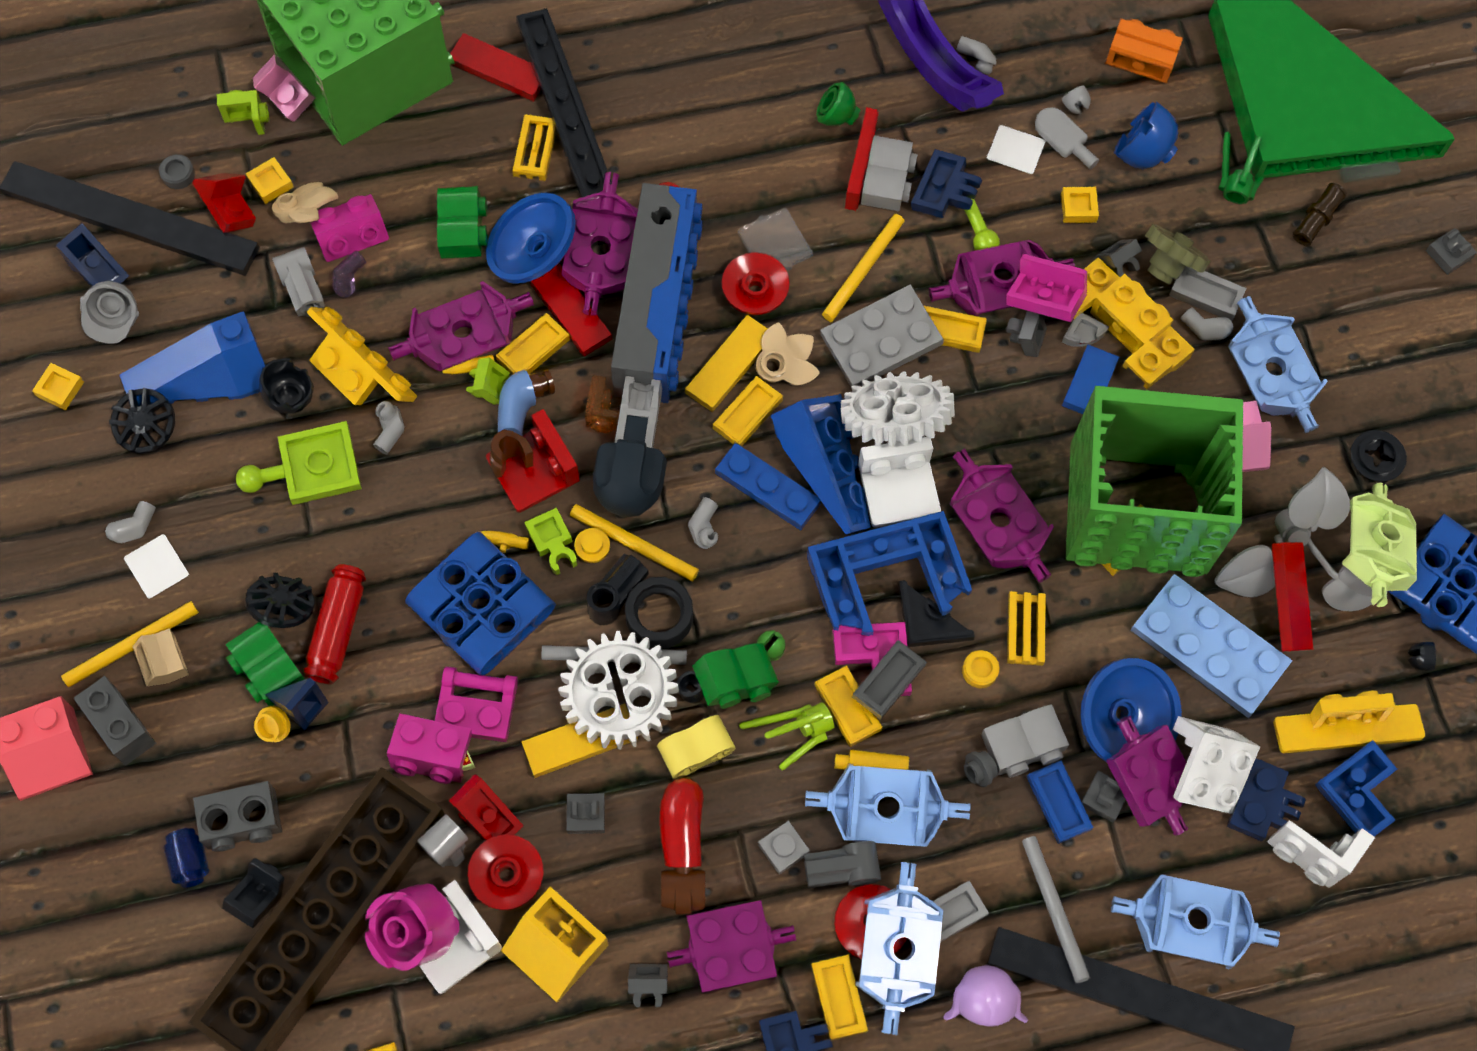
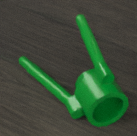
(1240, 185)

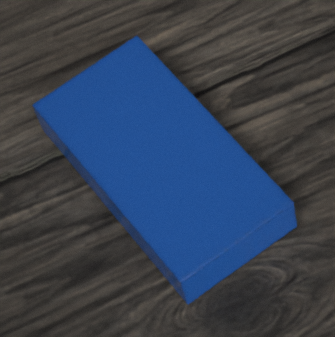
(1093, 370)
(1059, 802)

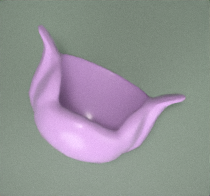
(986, 997)

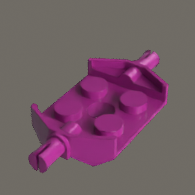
(605, 219)
(974, 280)
(483, 311)
(994, 490)

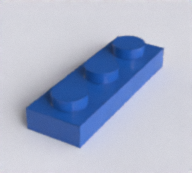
(768, 486)

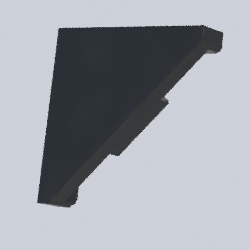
(925, 623)

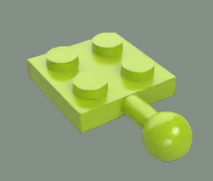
(314, 464)

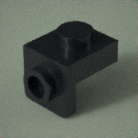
(255, 893)

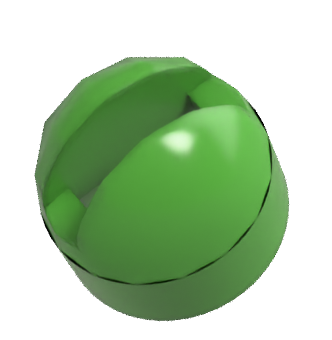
(777, 649)

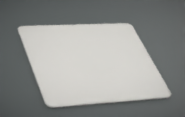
(1016, 149)
(156, 566)

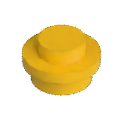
(592, 545)
(272, 724)

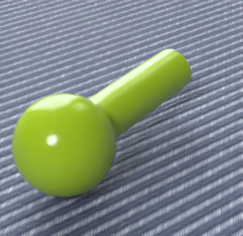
(984, 237)

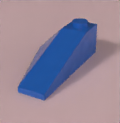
(822, 452)

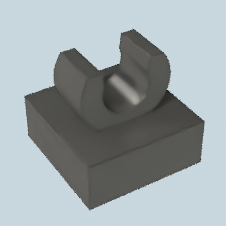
(1451, 251)
(1121, 253)
(1028, 332)
(1104, 797)
(585, 813)
(648, 980)

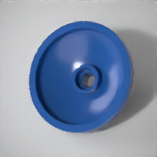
(531, 238)
(1139, 692)

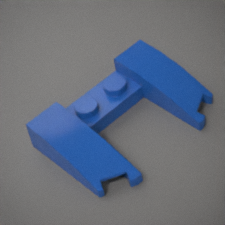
(921, 538)

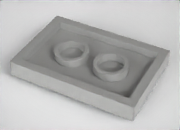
(882, 336)

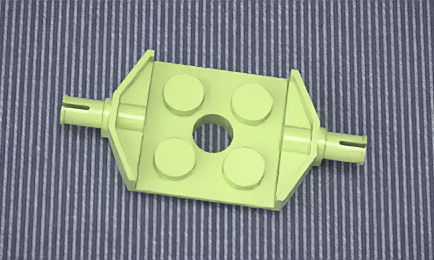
(1379, 559)

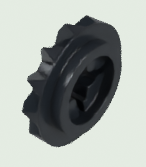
(1391, 451)

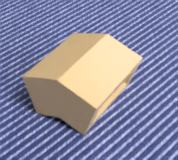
(160, 658)

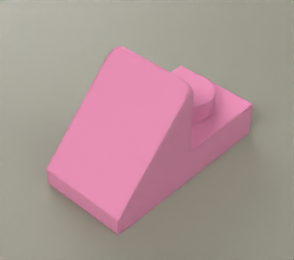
(283, 88)
(1255, 439)

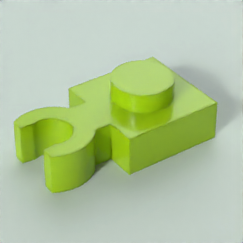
(551, 536)

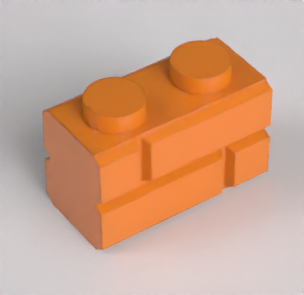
(1144, 50)

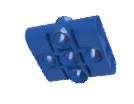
(1442, 547)
(445, 603)

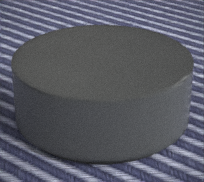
(176, 171)

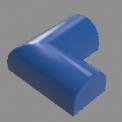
(1350, 789)

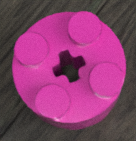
(410, 927)

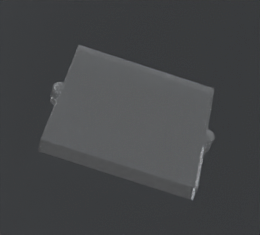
(777, 237)

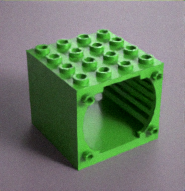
(360, 56)
(1162, 428)

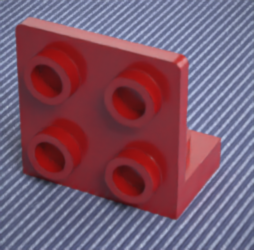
(551, 469)

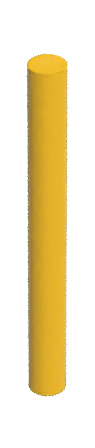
(863, 267)
(634, 542)
(126, 646)

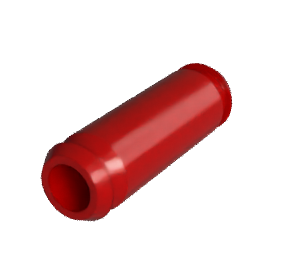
(334, 624)

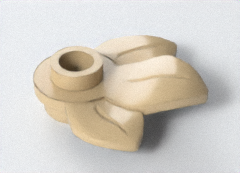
(303, 203)
(789, 354)

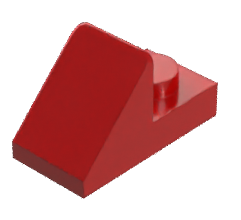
(224, 200)
(484, 810)

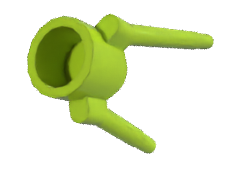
(810, 719)

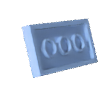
(1211, 645)

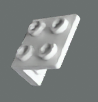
(898, 481)
(1215, 766)
(1320, 863)
(470, 947)

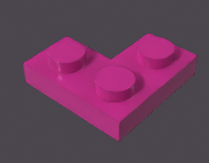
(854, 648)

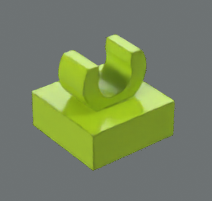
(488, 380)

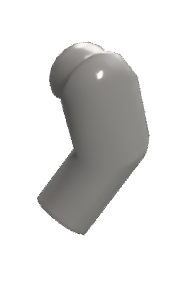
(1208, 328)

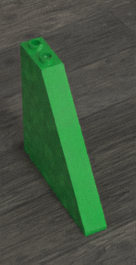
(1313, 95)

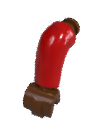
(681, 844)

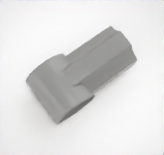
(298, 277)
(444, 842)

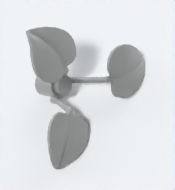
(1317, 504)

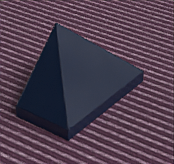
(300, 701)

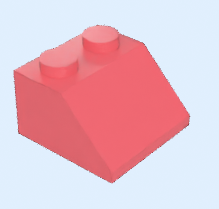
(42, 748)

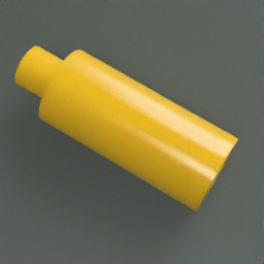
(871, 759)

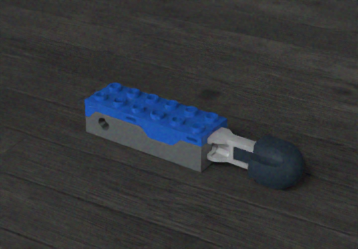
(649, 345)

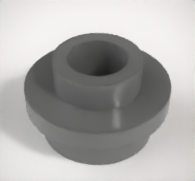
(980, 768)

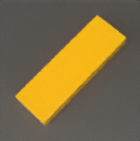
(727, 364)
(565, 747)

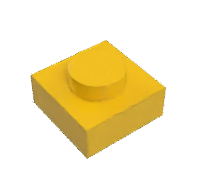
(269, 180)
(1079, 205)
(58, 386)

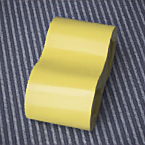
(696, 746)

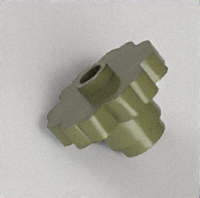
(1173, 254)

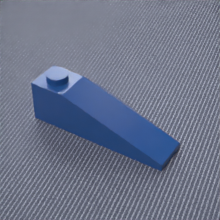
(205, 365)

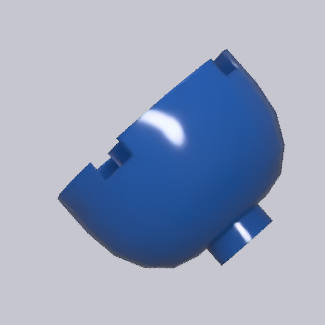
(1150, 138)

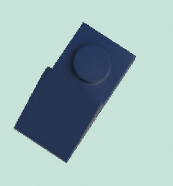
(89, 257)

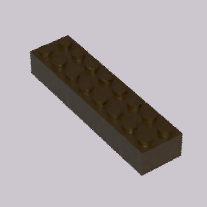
(318, 918)

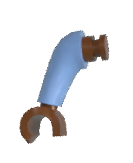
(515, 400)

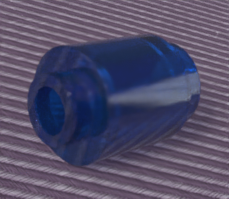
(185, 857)

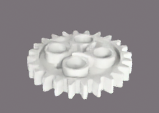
(897, 409)
(586, 699)

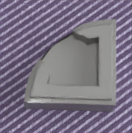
(1084, 331)

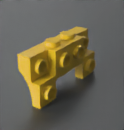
(1135, 322)

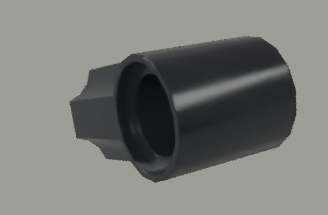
(615, 587)

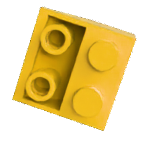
(554, 944)

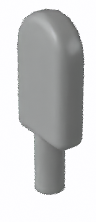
(1064, 135)

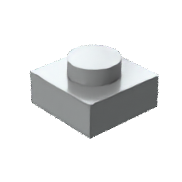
(783, 847)

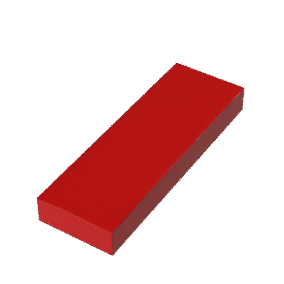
(496, 66)
(861, 159)
(567, 307)
(1292, 596)

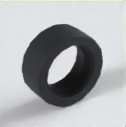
(665, 586)

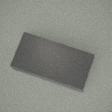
(889, 679)

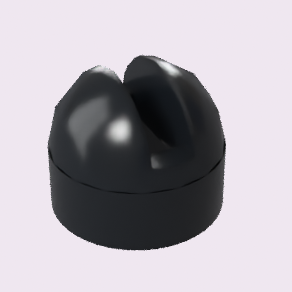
(1424, 656)
(686, 679)

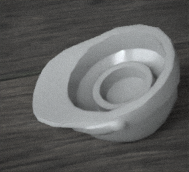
(108, 312)

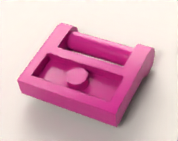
(486, 718)

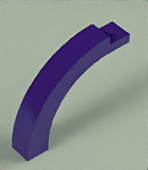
(936, 58)

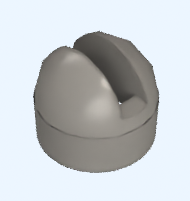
(1077, 98)

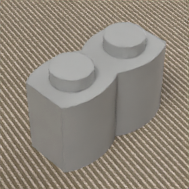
(887, 173)
(1025, 741)

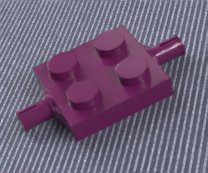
(1149, 774)
(731, 946)

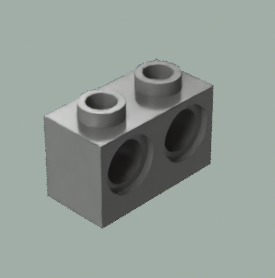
(114, 720)
(237, 805)

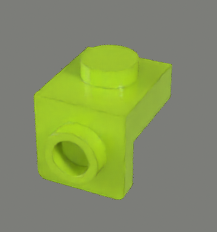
(243, 106)

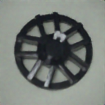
(142, 420)
(280, 601)

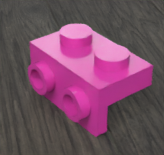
(349, 227)
(1048, 288)
(428, 748)

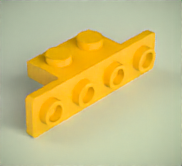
(351, 364)
(1349, 723)

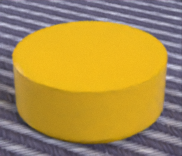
(980, 669)

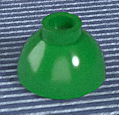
(837, 106)

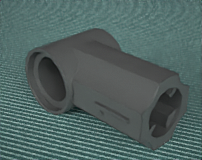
(853, 864)

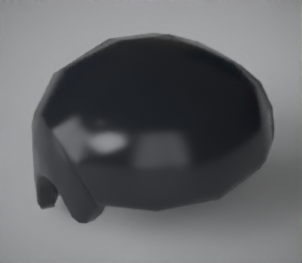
(285, 386)

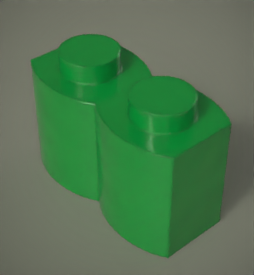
(460, 222)
(263, 661)
(735, 675)

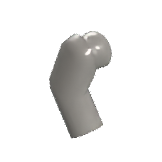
(978, 50)
(392, 426)
(700, 524)
(133, 527)

